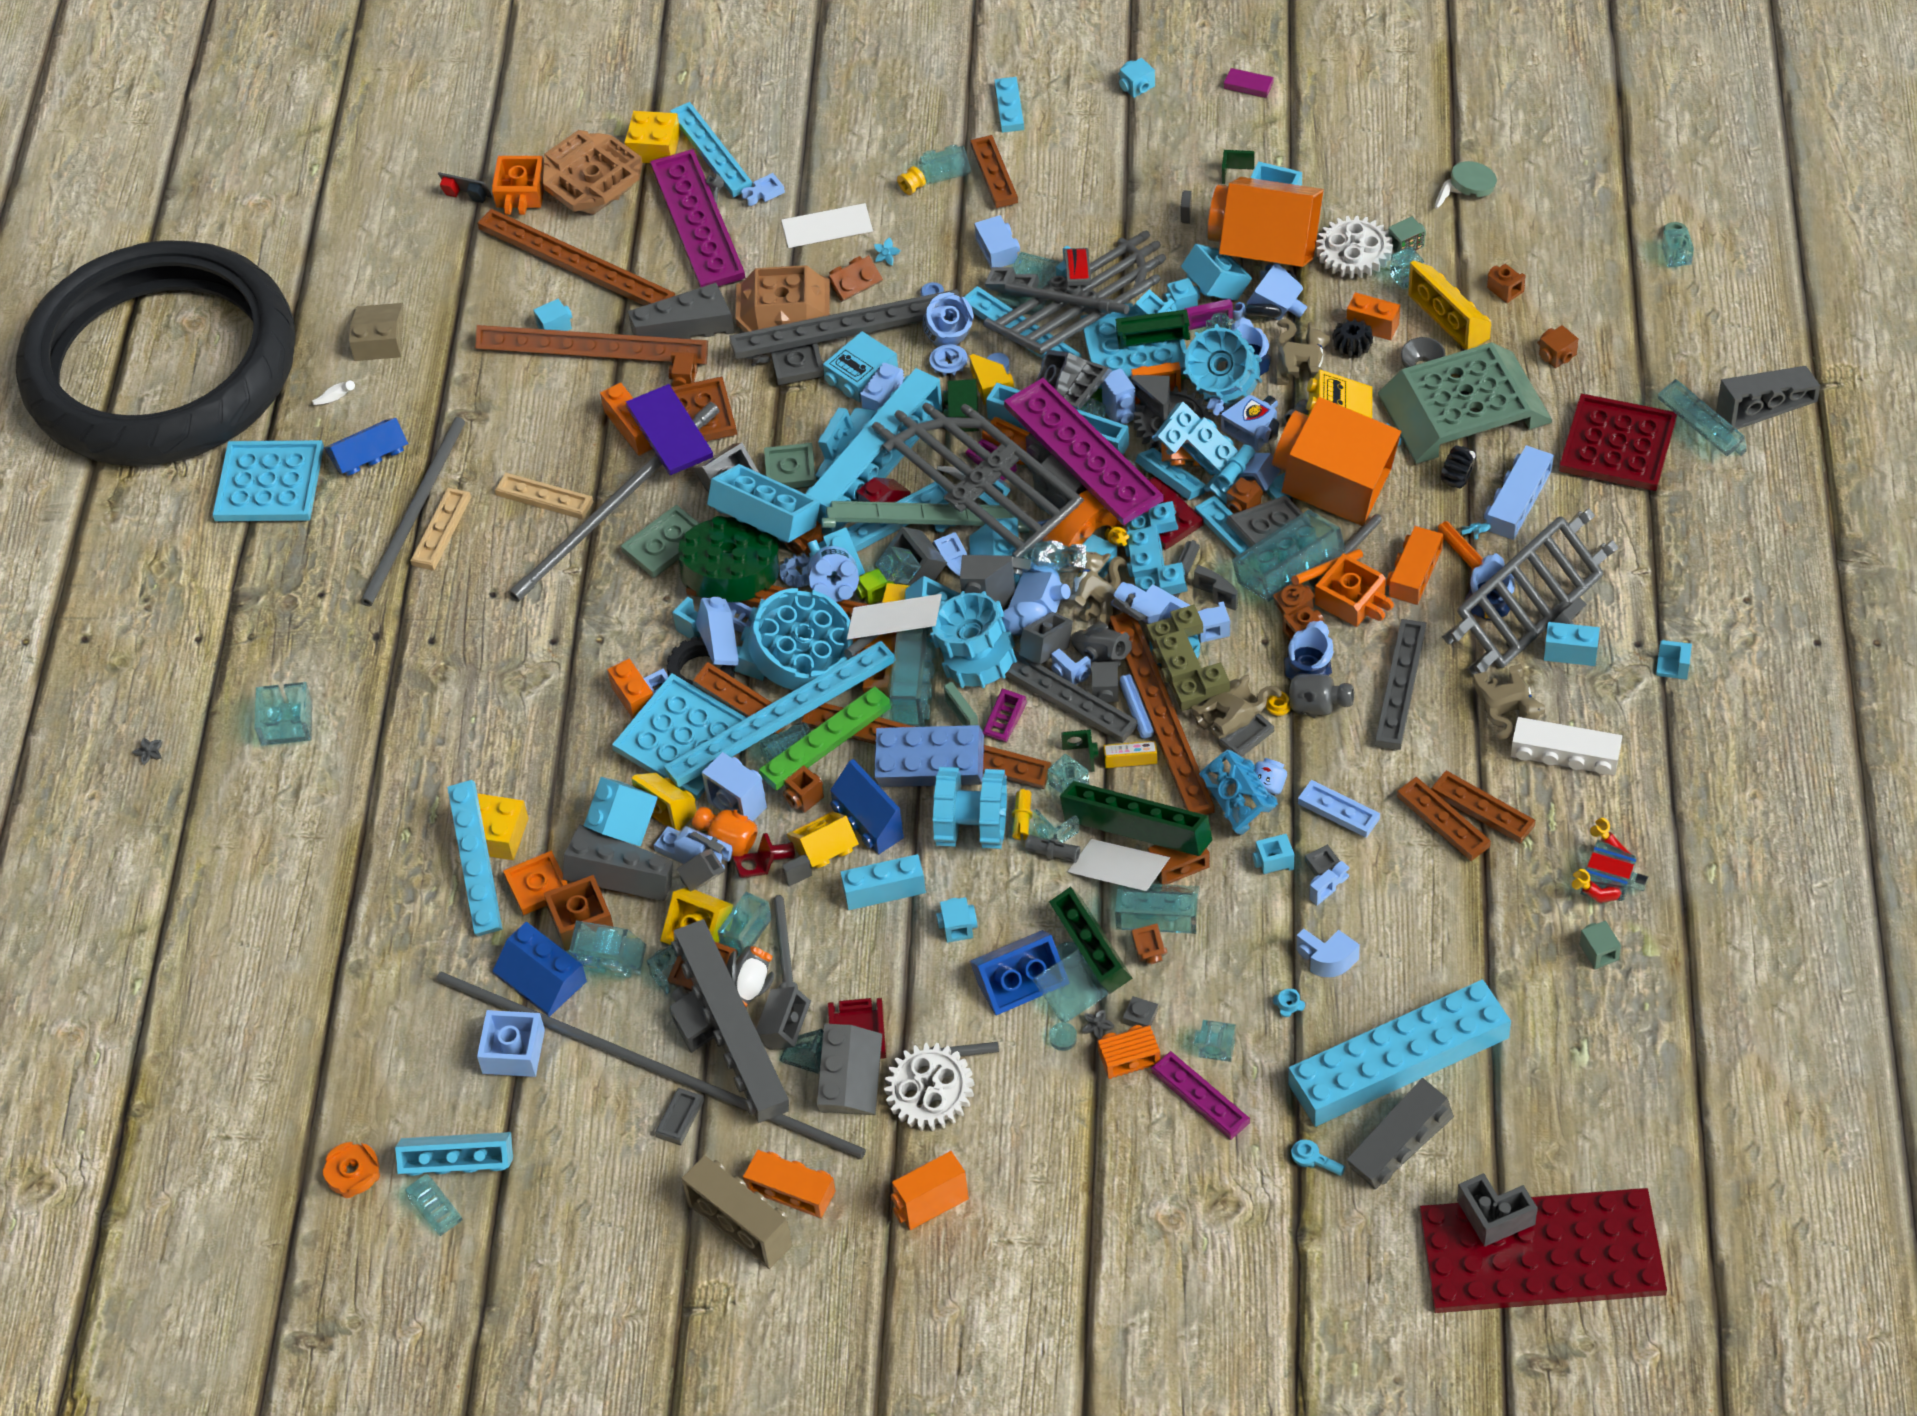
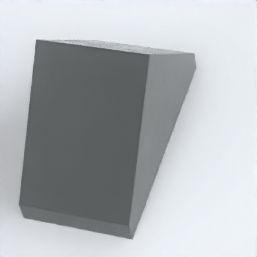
(1153, 392)

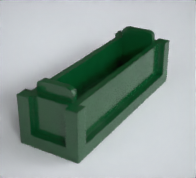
(1152, 328)

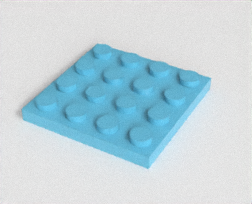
(1104, 348)
(268, 481)
(672, 725)

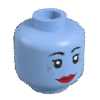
(1271, 775)

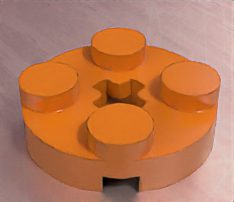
(358, 1181)

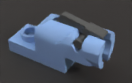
(1146, 606)
(688, 843)

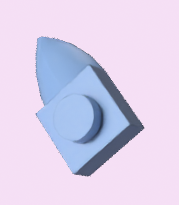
(951, 550)

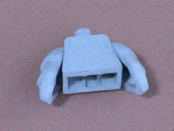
(1035, 596)

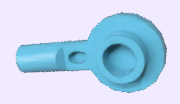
(1307, 1154)

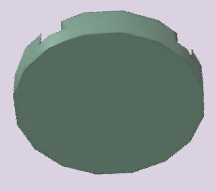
(1473, 178)

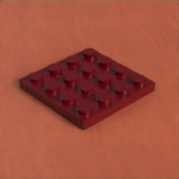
(1618, 442)

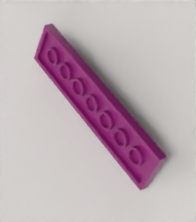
(697, 219)
(1083, 451)

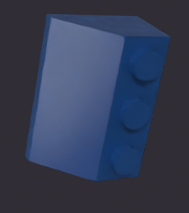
(367, 446)
(867, 808)
(539, 969)
(1009, 971)

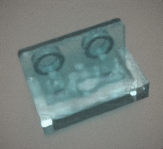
(944, 164)

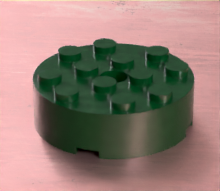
(728, 559)

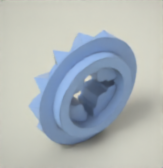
(954, 353)
(789, 573)

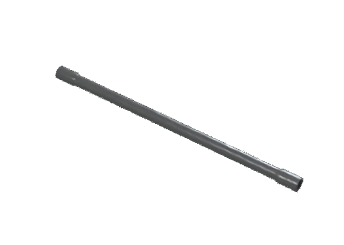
(528, 582)

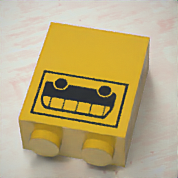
(1341, 391)

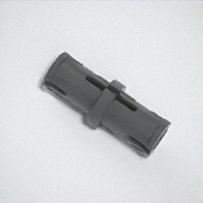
(1052, 848)

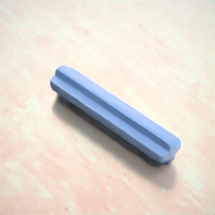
(1136, 706)

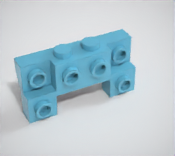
(1201, 441)
(1146, 551)

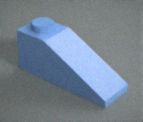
(717, 630)

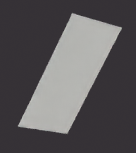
(827, 225)
(894, 616)
(1119, 864)

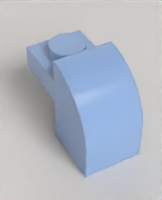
(1328, 958)

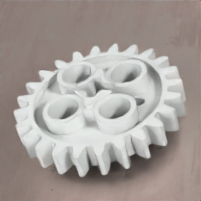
(1354, 247)
(906, 1079)

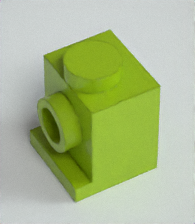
(872, 586)

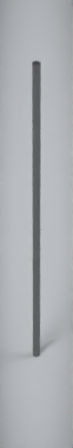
(649, 1064)

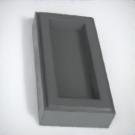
(1247, 737)
(679, 1116)

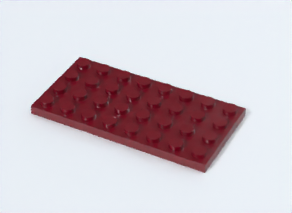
(1576, 1252)

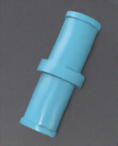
(1235, 465)

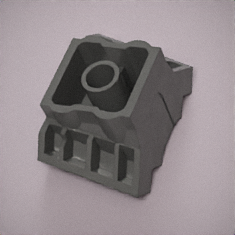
(1072, 376)

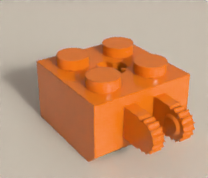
(518, 183)
(1353, 591)

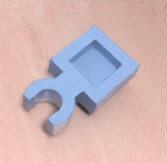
(764, 188)
(1325, 884)

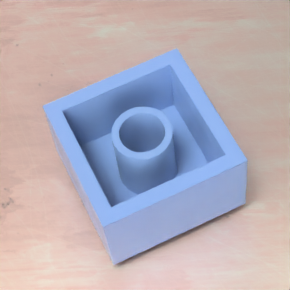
(734, 787)
(511, 1043)

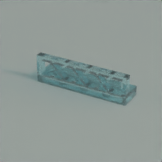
(1702, 418)

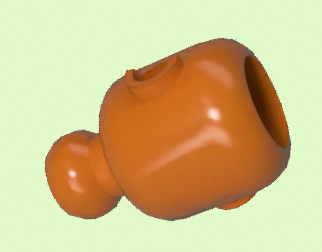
(727, 827)

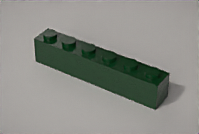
(1137, 818)

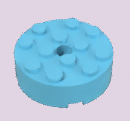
(798, 637)

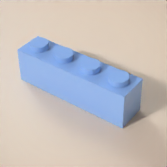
(1518, 492)

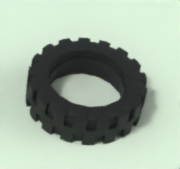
(687, 651)

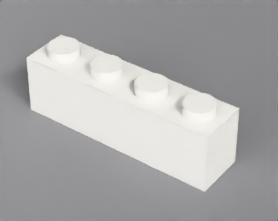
(1566, 746)

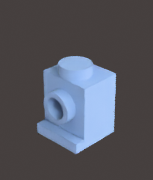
(1215, 623)

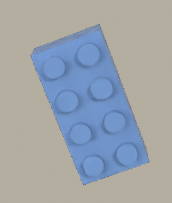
(915, 753)

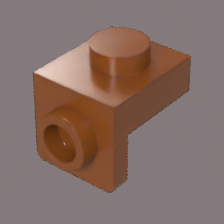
(1148, 944)

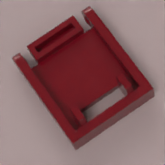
(860, 1014)

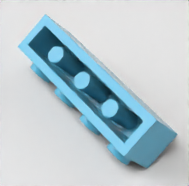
(454, 1153)

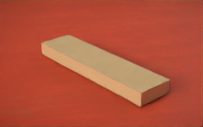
(544, 495)
(440, 529)

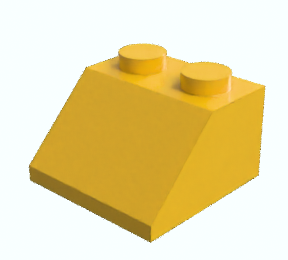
(673, 805)
(824, 838)
(691, 907)

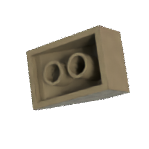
(377, 332)

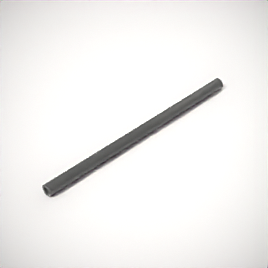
(412, 512)

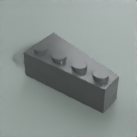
(684, 315)
(617, 865)
(1401, 1134)

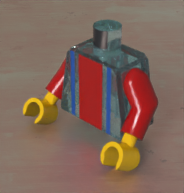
(1609, 868)

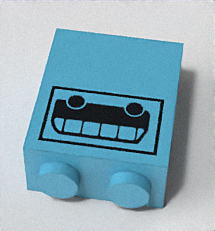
(856, 364)

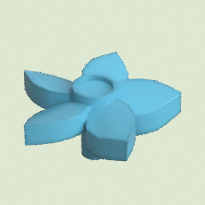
(886, 251)
(1476, 528)

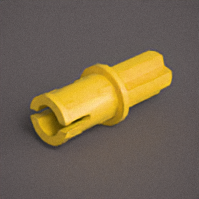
(1116, 536)
(1022, 814)

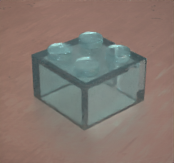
(280, 721)

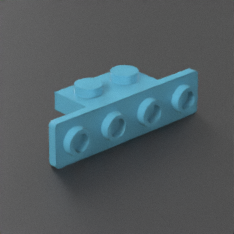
(839, 432)

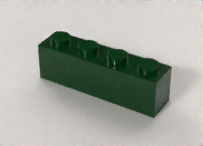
(1090, 940)

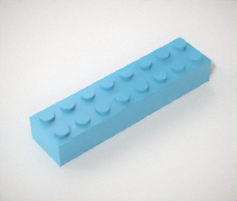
(864, 455)
(1399, 1052)

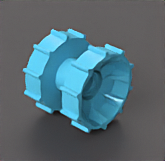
(1214, 347)
(973, 639)
(965, 807)

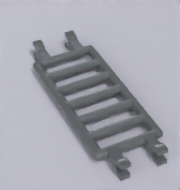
(1512, 567)

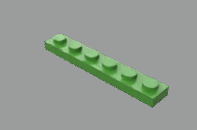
(826, 737)

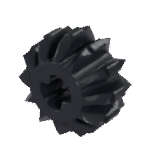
(1352, 337)
(1458, 466)

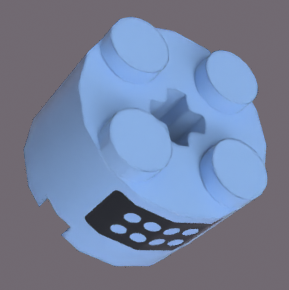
(952, 308)
(821, 567)

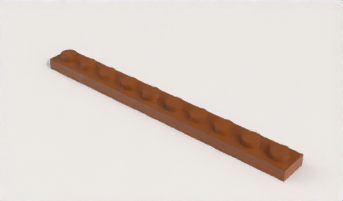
(572, 258)
(587, 343)
(1164, 718)
(1016, 766)

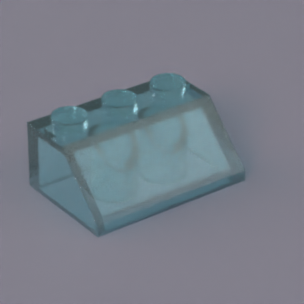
(1168, 905)

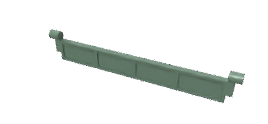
(909, 514)

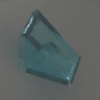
(806, 1052)

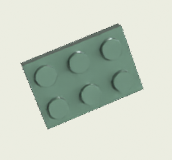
(658, 543)

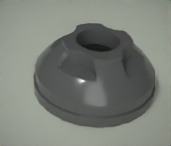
(1421, 350)

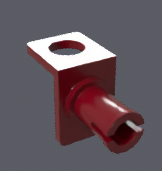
(764, 857)

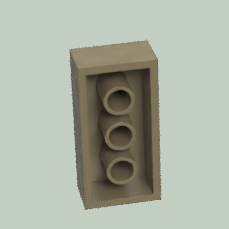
(737, 1211)

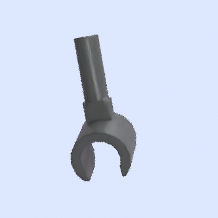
(716, 184)

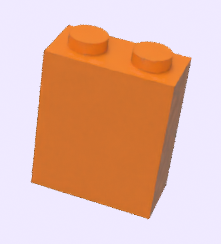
(929, 1190)

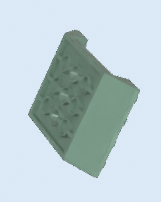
(1432, 410)

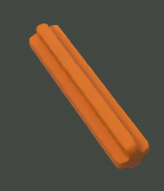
(1460, 545)

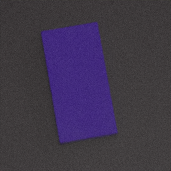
(669, 429)

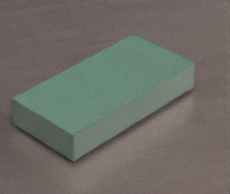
(959, 705)

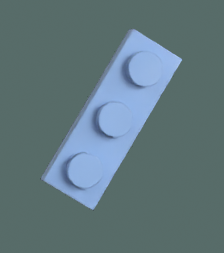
(1339, 808)

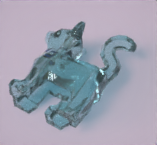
(1058, 556)

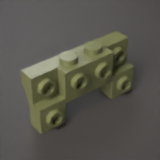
(1178, 660)

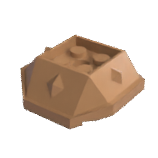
(590, 171)
(781, 297)

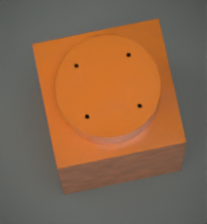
(1266, 220)
(1336, 459)

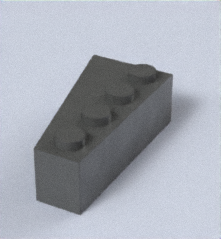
(1765, 395)

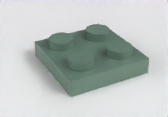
(791, 464)

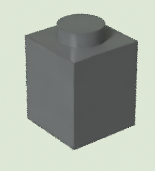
(1105, 681)
(700, 870)

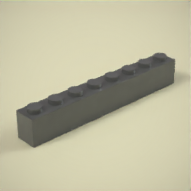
(731, 1021)

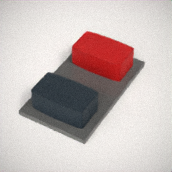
(453, 184)

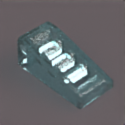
(422, 1191)

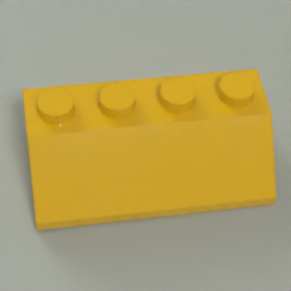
(1447, 306)

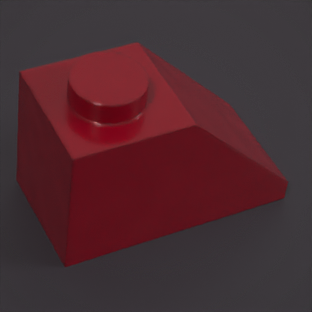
(882, 491)

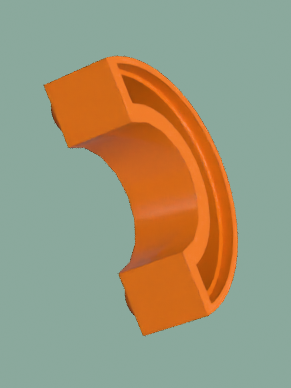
(1083, 522)

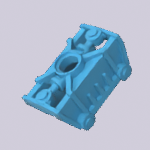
(1246, 783)

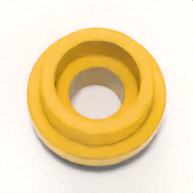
(1283, 701)

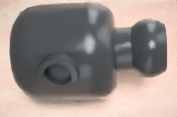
(1317, 694)

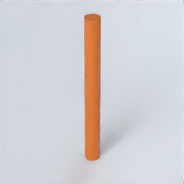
(1322, 568)

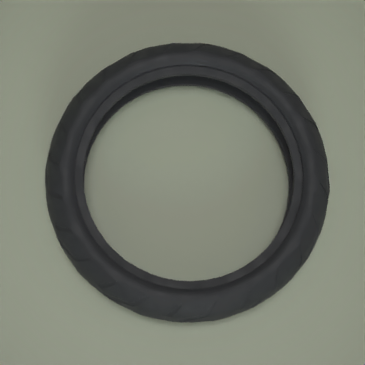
(175, 432)

